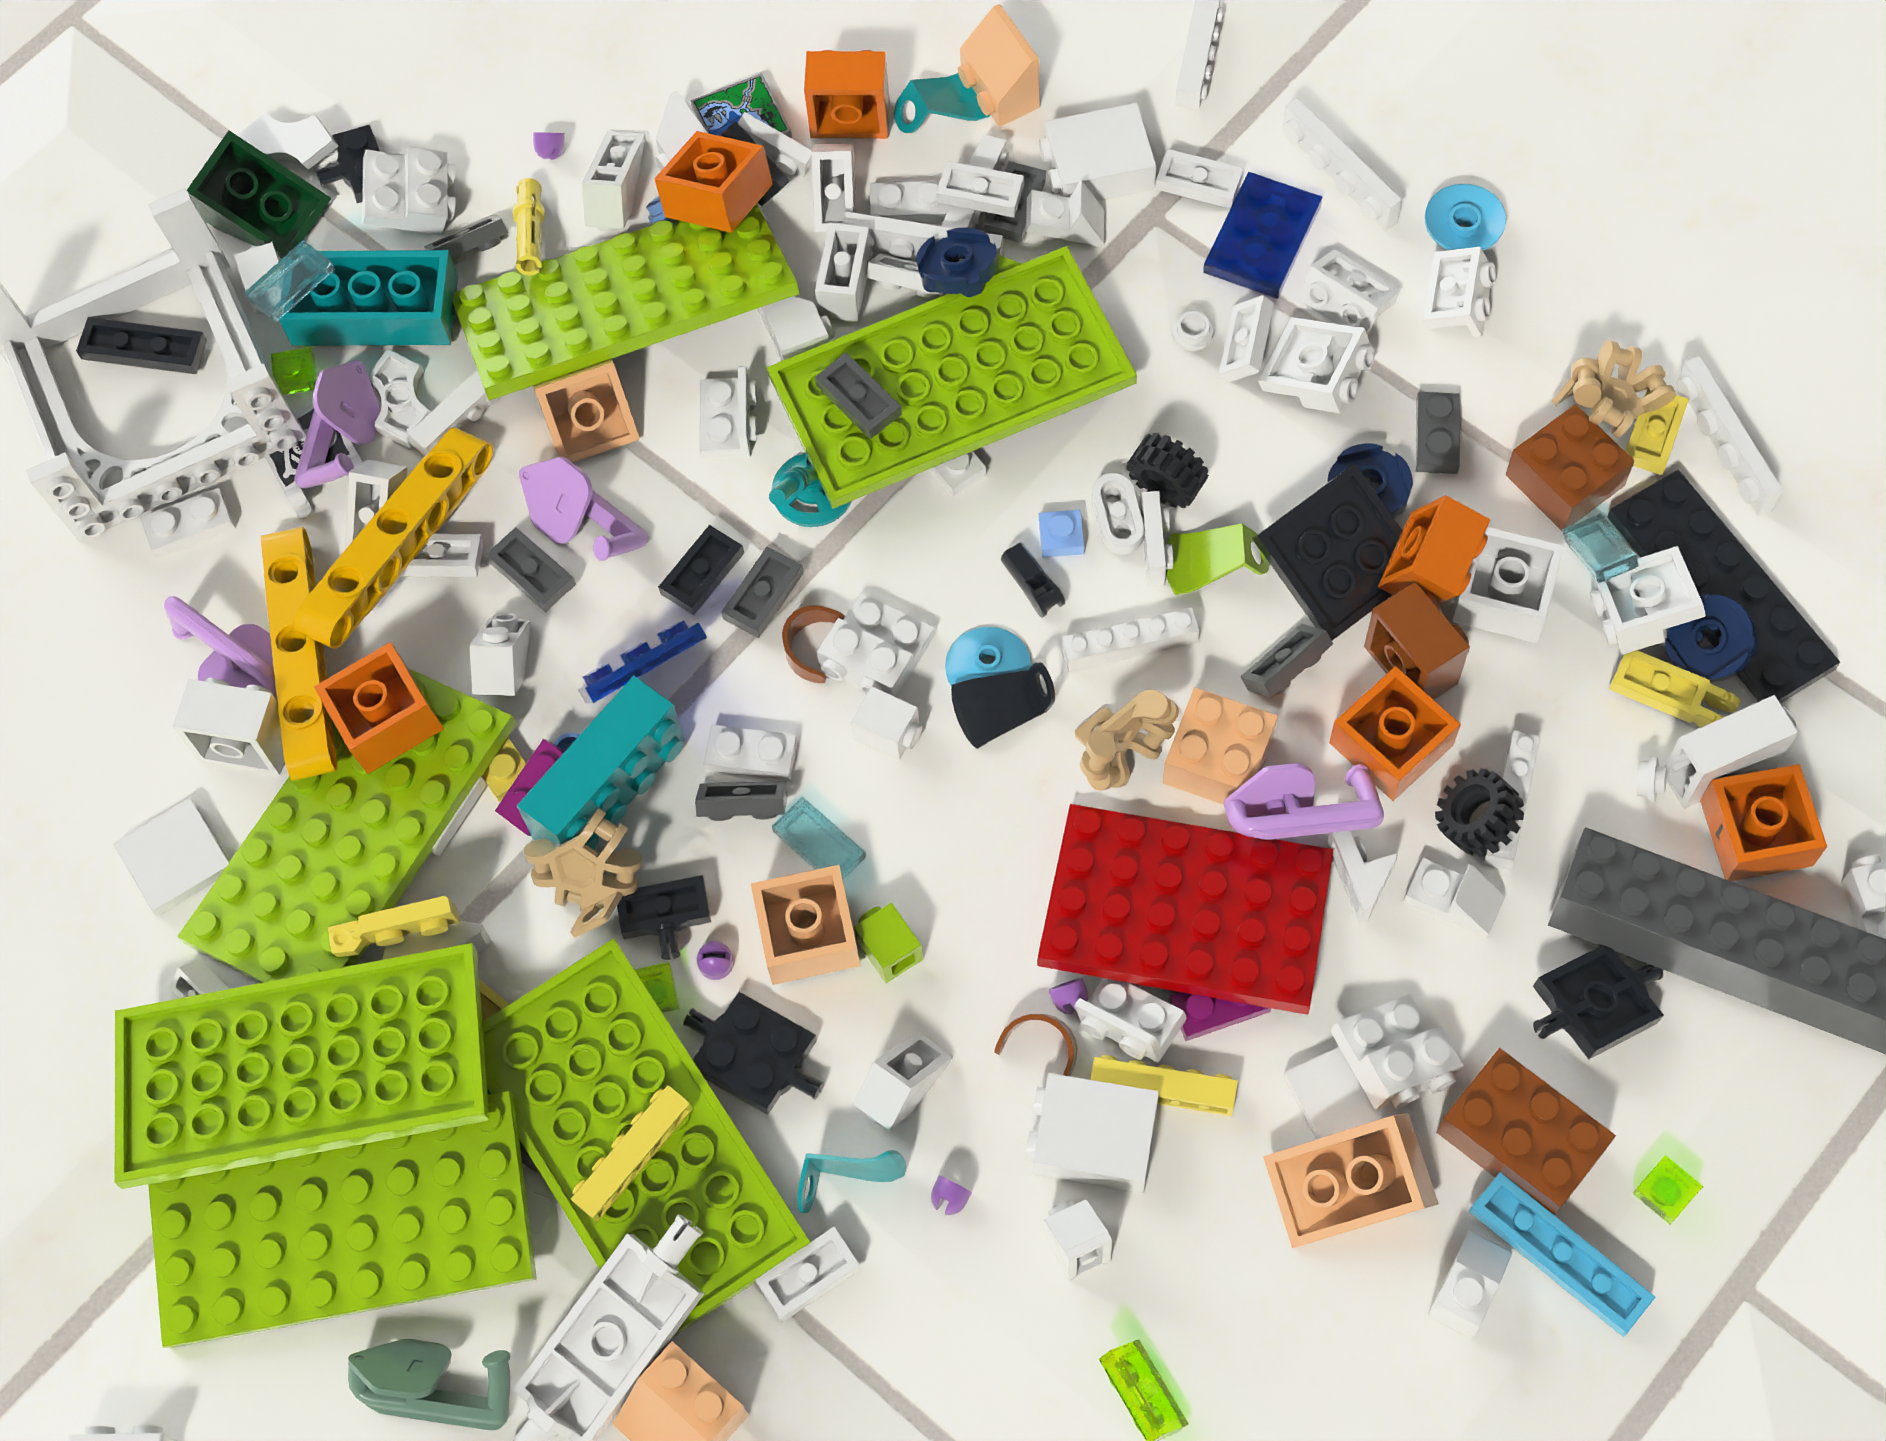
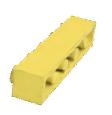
(1175, 1088)
(631, 1153)

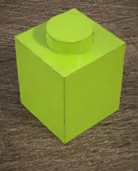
(888, 941)

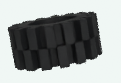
(1167, 469)
(1493, 825)

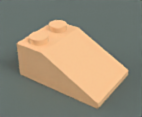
(1350, 1180)

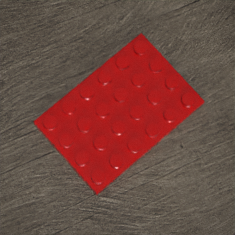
(1187, 909)

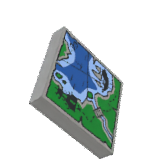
(724, 106)

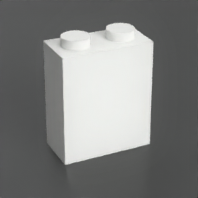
(1100, 149)
(1731, 746)
(1092, 1132)

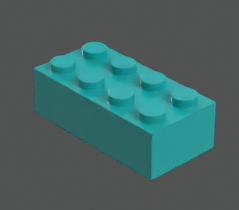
(378, 301)
(605, 765)

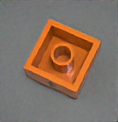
(847, 94)
(713, 181)
(1437, 549)
(378, 708)
(1394, 733)
(1763, 823)

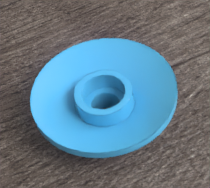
(1466, 206)
(965, 654)

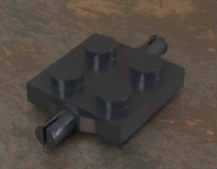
(1598, 1001)
(754, 1053)

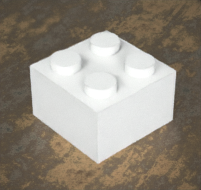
(1510, 585)
(231, 725)

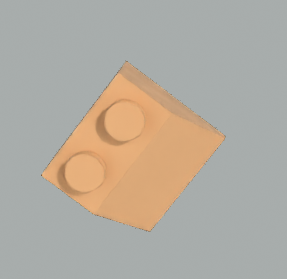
(1000, 68)
(586, 411)
(678, 1403)

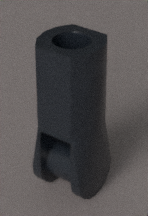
(1030, 577)

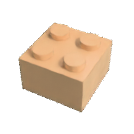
(1218, 746)
(805, 924)

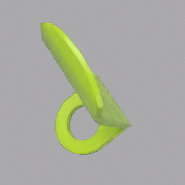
(1210, 555)

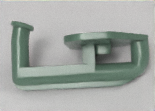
(403, 1382)

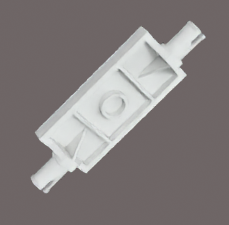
(609, 1338)

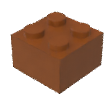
(1569, 467)
(1417, 640)

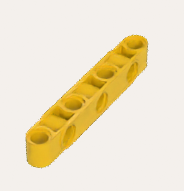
(393, 538)
(296, 658)

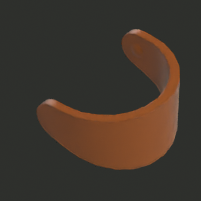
(796, 622)
(1059, 1024)

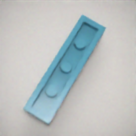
(1562, 1254)

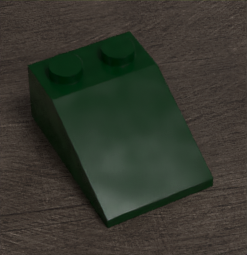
(255, 196)

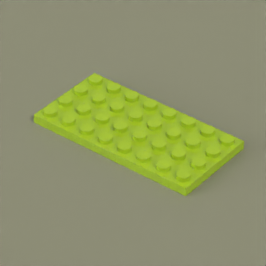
(618, 299)
(960, 374)
(343, 845)
(299, 1066)
(580, 1068)
(342, 1231)

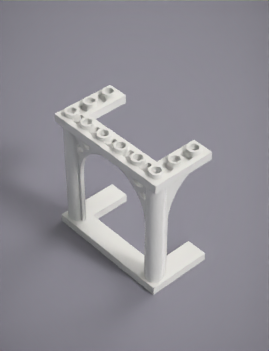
(65, 474)

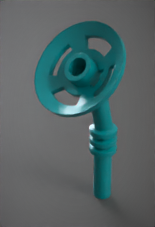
(800, 482)

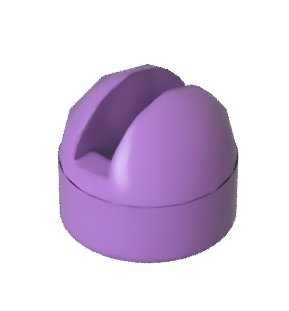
(548, 144)
(714, 967)
(1067, 994)
(947, 1190)

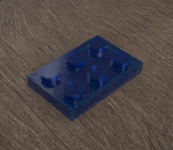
(1262, 235)
(640, 660)

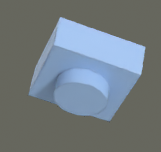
(1061, 533)

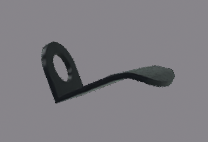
(1001, 702)

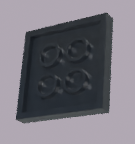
(1334, 551)

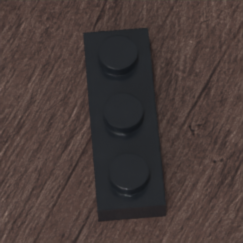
(141, 345)

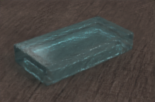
(289, 281)
(1600, 548)
(817, 838)

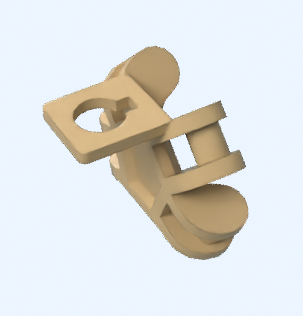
(1616, 398)
(1106, 746)
(580, 871)

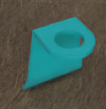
(937, 96)
(882, 1168)

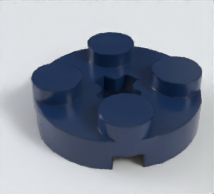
(943, 273)
(1381, 467)
(1736, 642)

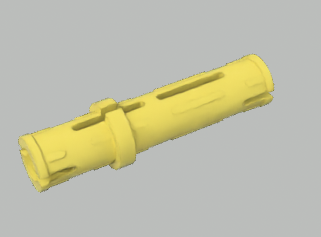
(529, 216)

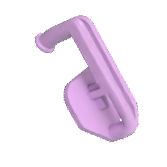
(344, 403)
(559, 498)
(237, 658)
(1281, 803)

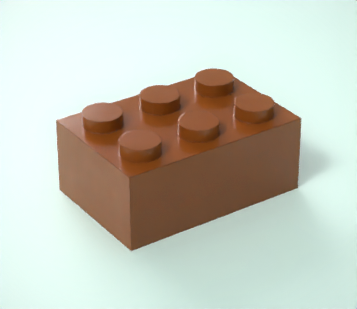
(1525, 1131)

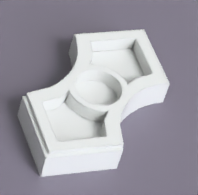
(297, 141)
(396, 382)

